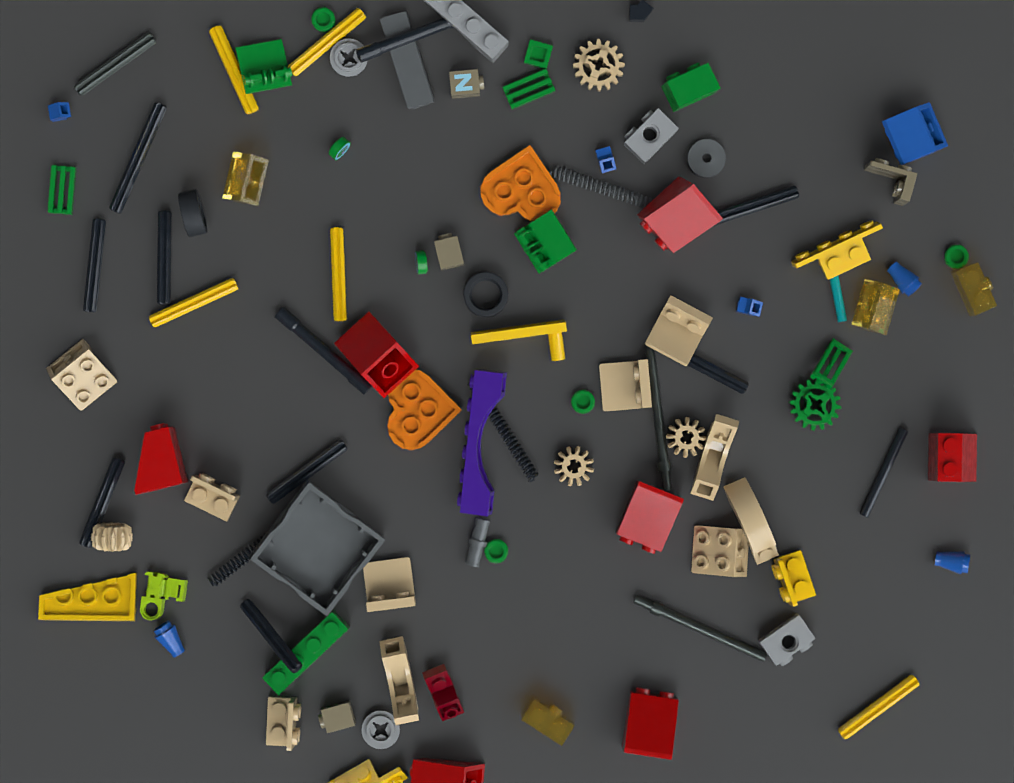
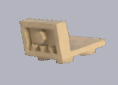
(678, 330)
(81, 375)
(625, 385)
(211, 497)
(720, 551)
(389, 584)
(281, 722)

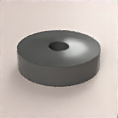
(710, 148)

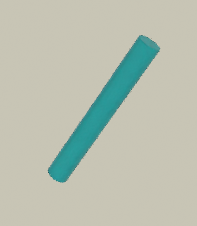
(838, 299)

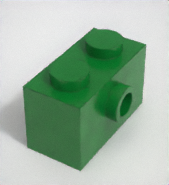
(690, 86)

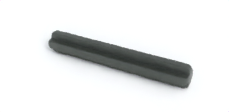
(115, 64)

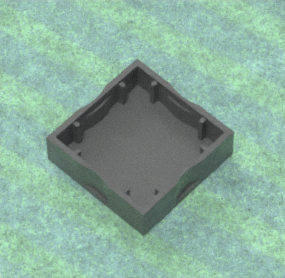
(317, 547)

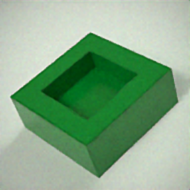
(538, 54)

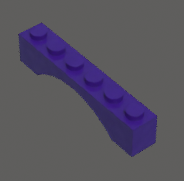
(477, 491)

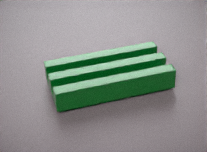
(547, 81)
(52, 191)
(823, 377)

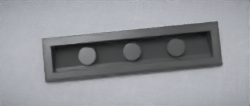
(408, 63)

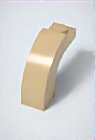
(714, 456)
(751, 520)
(399, 680)

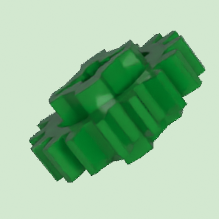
(806, 411)

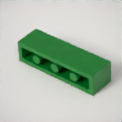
(307, 651)

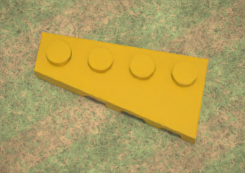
(92, 602)

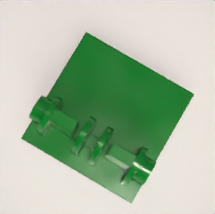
(263, 66)
(545, 241)

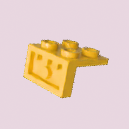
(794, 577)

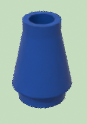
(904, 279)
(953, 561)
(169, 638)

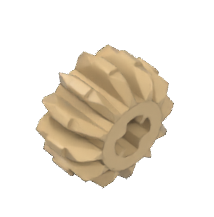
(693, 440)
(566, 462)
(111, 536)

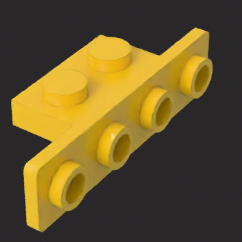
(841, 254)
(367, 773)

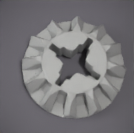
(337, 59)
(380, 741)

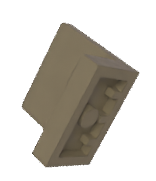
(903, 189)

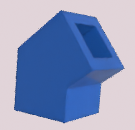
(59, 111)
(605, 159)
(749, 306)

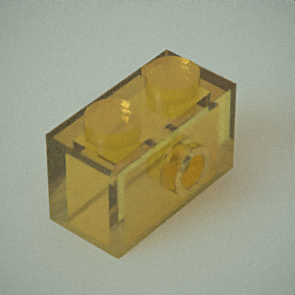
(245, 178)
(974, 289)
(875, 307)
(548, 720)

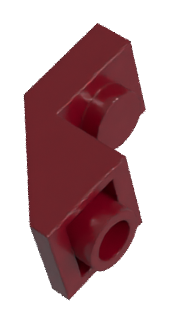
(443, 692)

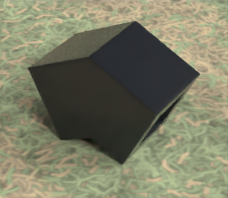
(640, 12)

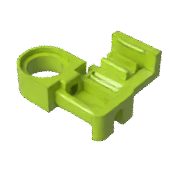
(158, 588)

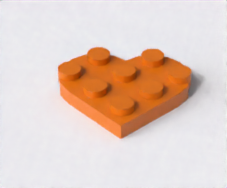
(521, 187)
(419, 411)

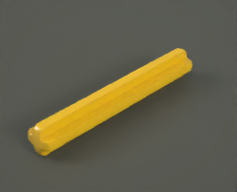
(327, 41)
(232, 68)
(338, 274)
(193, 302)
(878, 706)

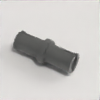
(477, 542)

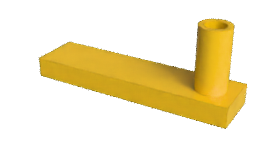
(552, 328)

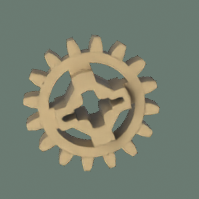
(602, 56)

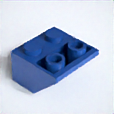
(914, 133)

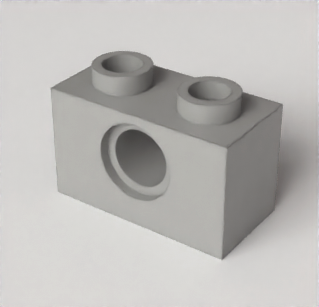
(660, 125)
(773, 640)

